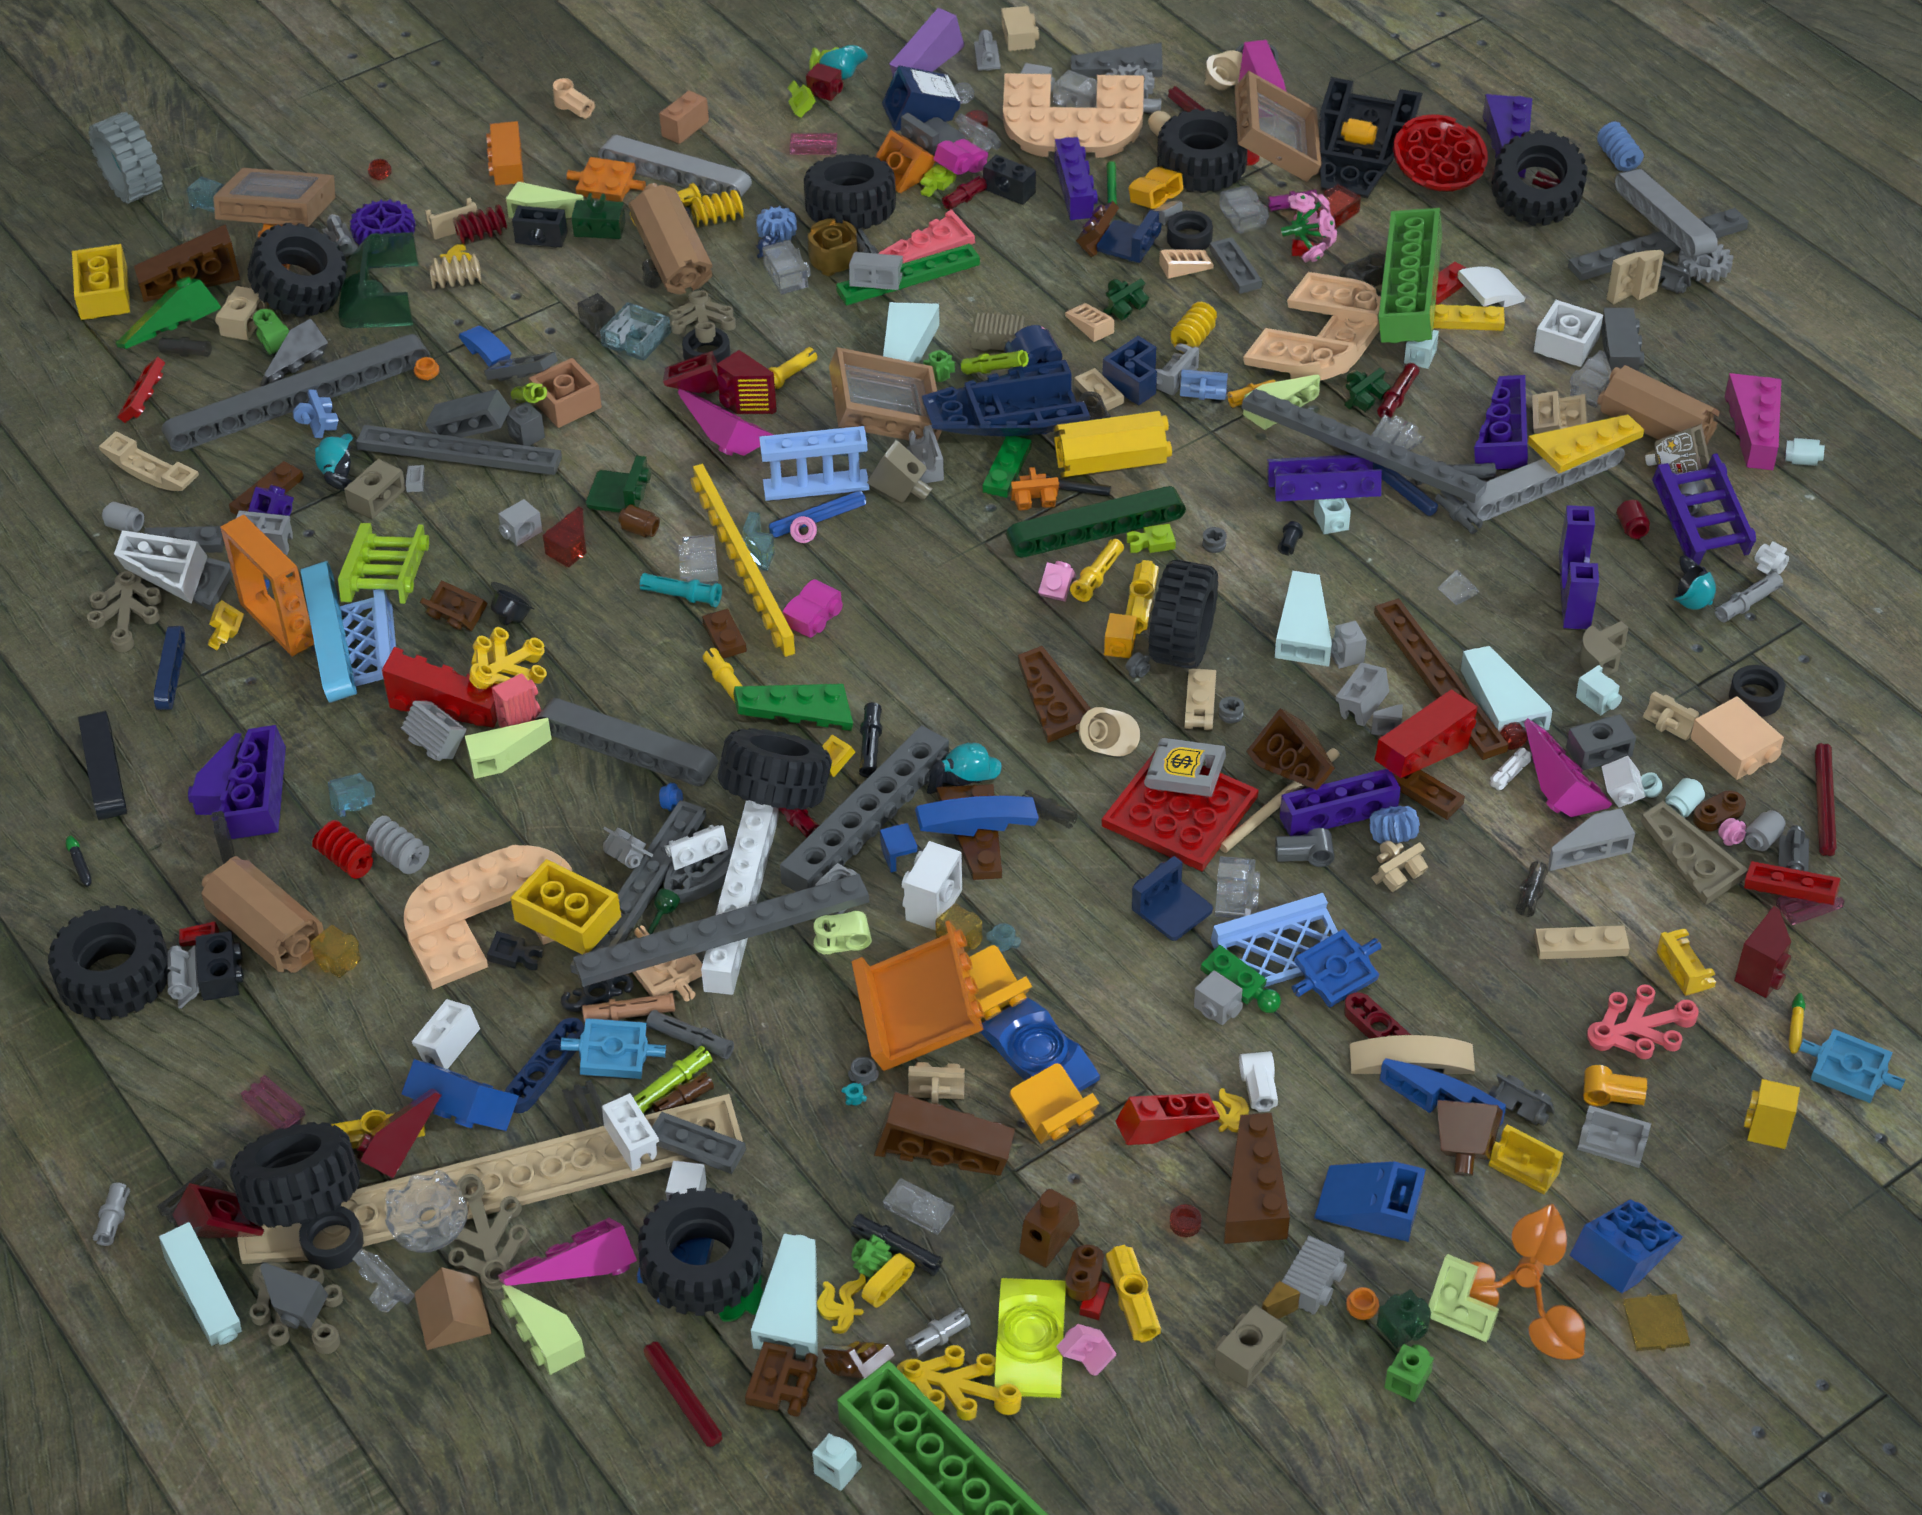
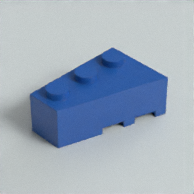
(461, 1096)

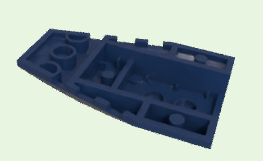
(1014, 404)

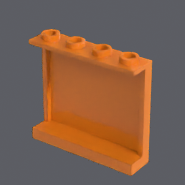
(918, 999)

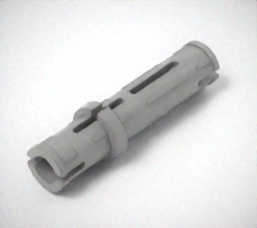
(1741, 601)

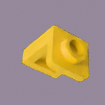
(839, 752)

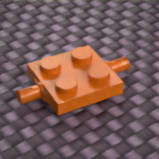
(607, 178)

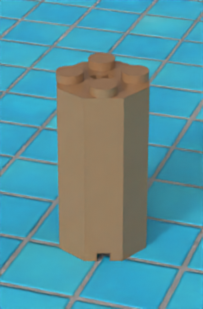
(670, 238)
(1654, 405)
(261, 914)

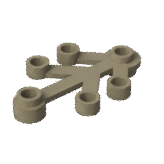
(704, 330)
(126, 584)
(488, 1237)
(318, 1329)

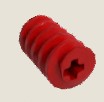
(344, 849)

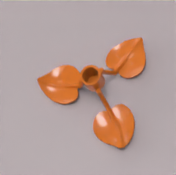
(1541, 1242)

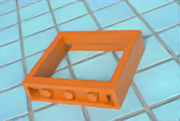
(252, 556)

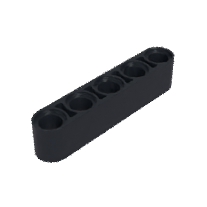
(102, 765)

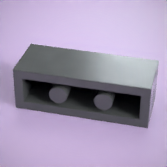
(1621, 338)
(469, 415)

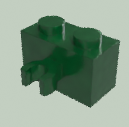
(598, 218)

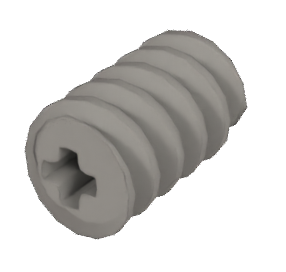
(397, 845)

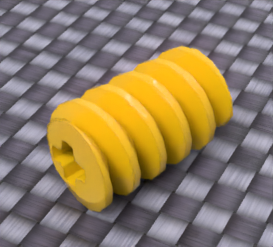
(716, 207)
(1194, 325)

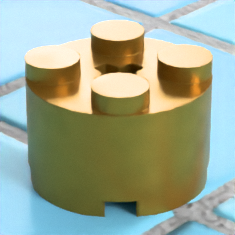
(831, 246)

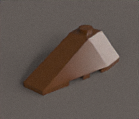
(1291, 751)

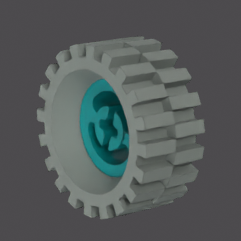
(125, 157)

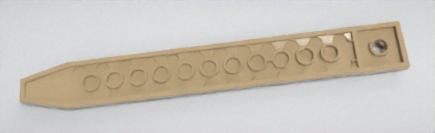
(524, 1172)

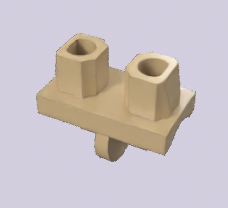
(1670, 715)
(1390, 871)
(936, 1082)

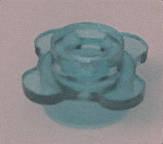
(1006, 932)

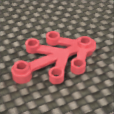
(1683, 1014)

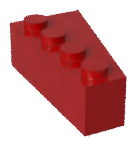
(415, 680)
(1428, 735)

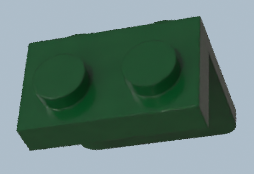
(618, 490)

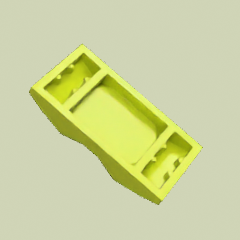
(1028, 1336)

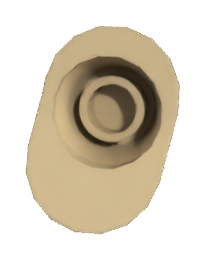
(1223, 70)
(1109, 731)

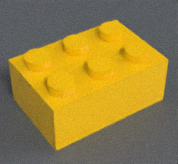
(100, 281)
(566, 907)

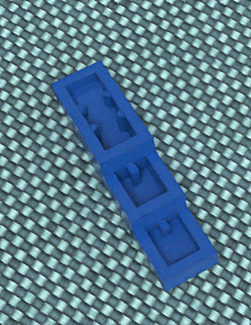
(968, 814)
(1427, 1086)

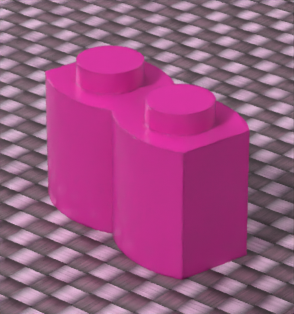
(960, 156)
(813, 608)

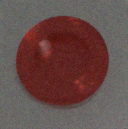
(979, 116)
(1185, 1220)

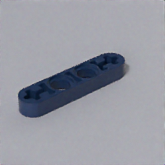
(169, 668)
(541, 1063)

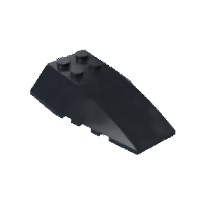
(1354, 164)

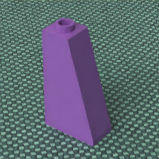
(932, 44)

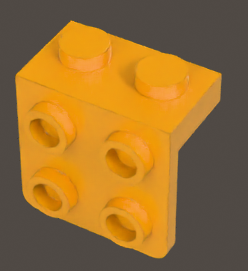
(996, 982)
(1052, 1103)

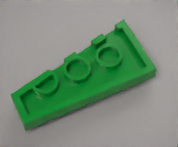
(810, 702)

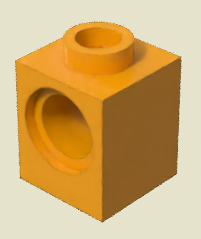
(1120, 635)

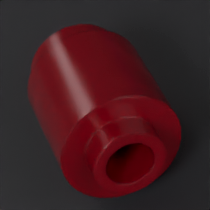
(1633, 519)

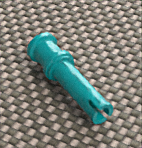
(692, 590)

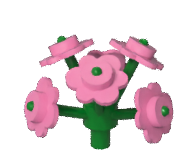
(1306, 221)

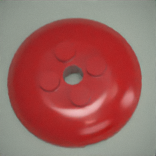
(1440, 153)

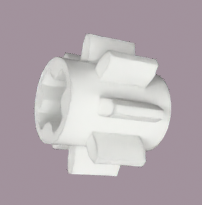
(1771, 558)

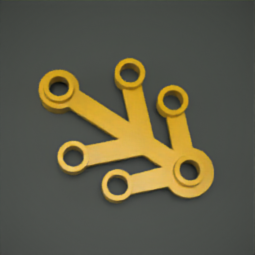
(486, 675)
(922, 1374)

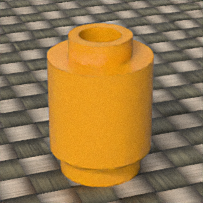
(1359, 132)

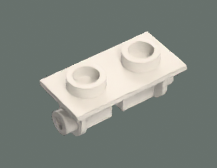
(696, 848)

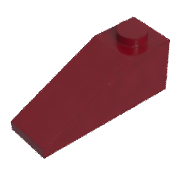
(393, 1138)

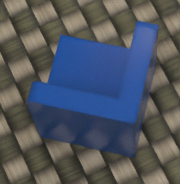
(897, 842)

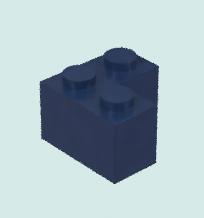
(1133, 370)

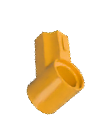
(1603, 1087)

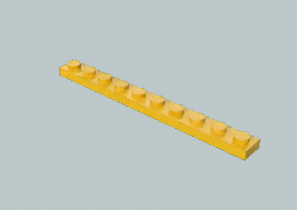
(744, 562)

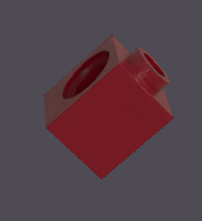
(824, 81)

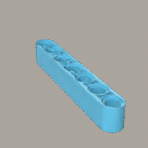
(328, 632)

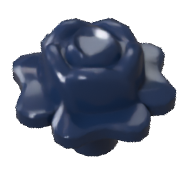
(765, 241)

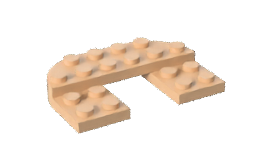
(1100, 130)
(1339, 343)
(442, 903)

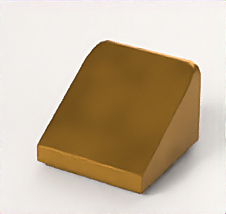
(1281, 1300)

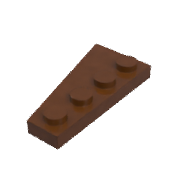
(1052, 694)
(983, 849)

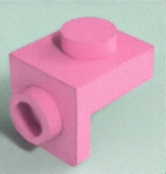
(1056, 580)
(1088, 1346)

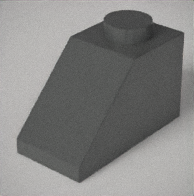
(293, 1296)

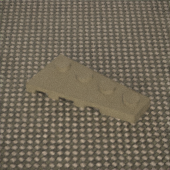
(1696, 856)

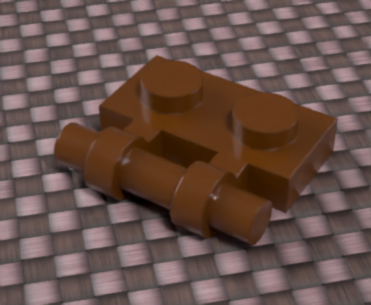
(771, 1376)

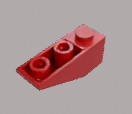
(1164, 1116)

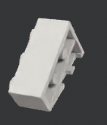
(163, 561)

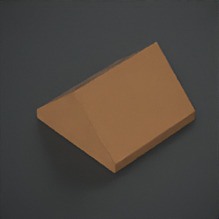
(451, 1308)

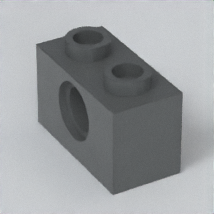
(1600, 742)

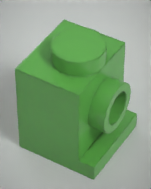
(1409, 1371)

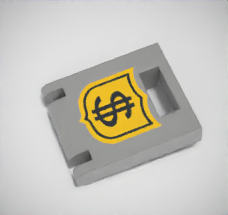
(1178, 766)

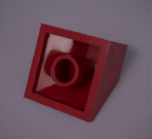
(693, 374)
(214, 1213)

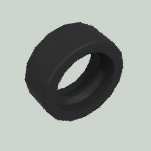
(1189, 220)
(720, 340)
(1760, 676)
(338, 1256)

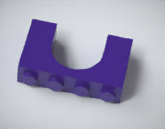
(1577, 575)

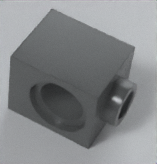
(525, 424)

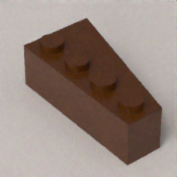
(202, 258)
(943, 1136)
(1257, 1188)

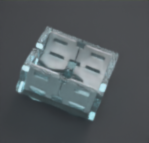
(627, 329)

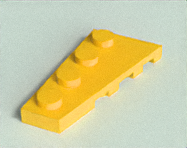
(1584, 442)

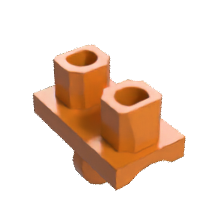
(1033, 487)

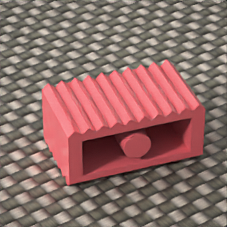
(516, 701)

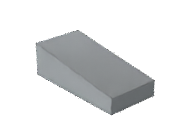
(415, 478)

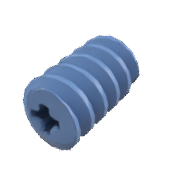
(1619, 147)

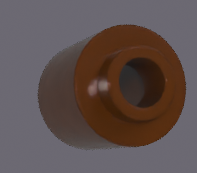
(639, 521)

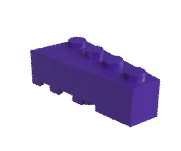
(1506, 119)
(1505, 427)
(255, 785)

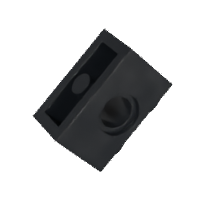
(1009, 179)
(539, 226)

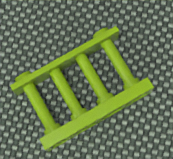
(363, 552)

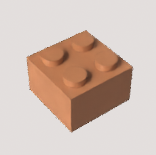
(569, 392)

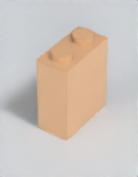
(1737, 738)

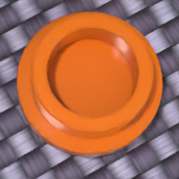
(426, 368)
(1362, 1303)

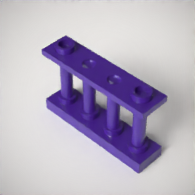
(1323, 478)
(1686, 526)

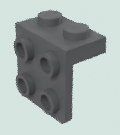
(930, 133)

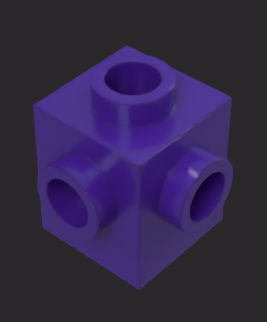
(271, 501)

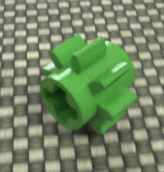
(941, 364)
(870, 1255)

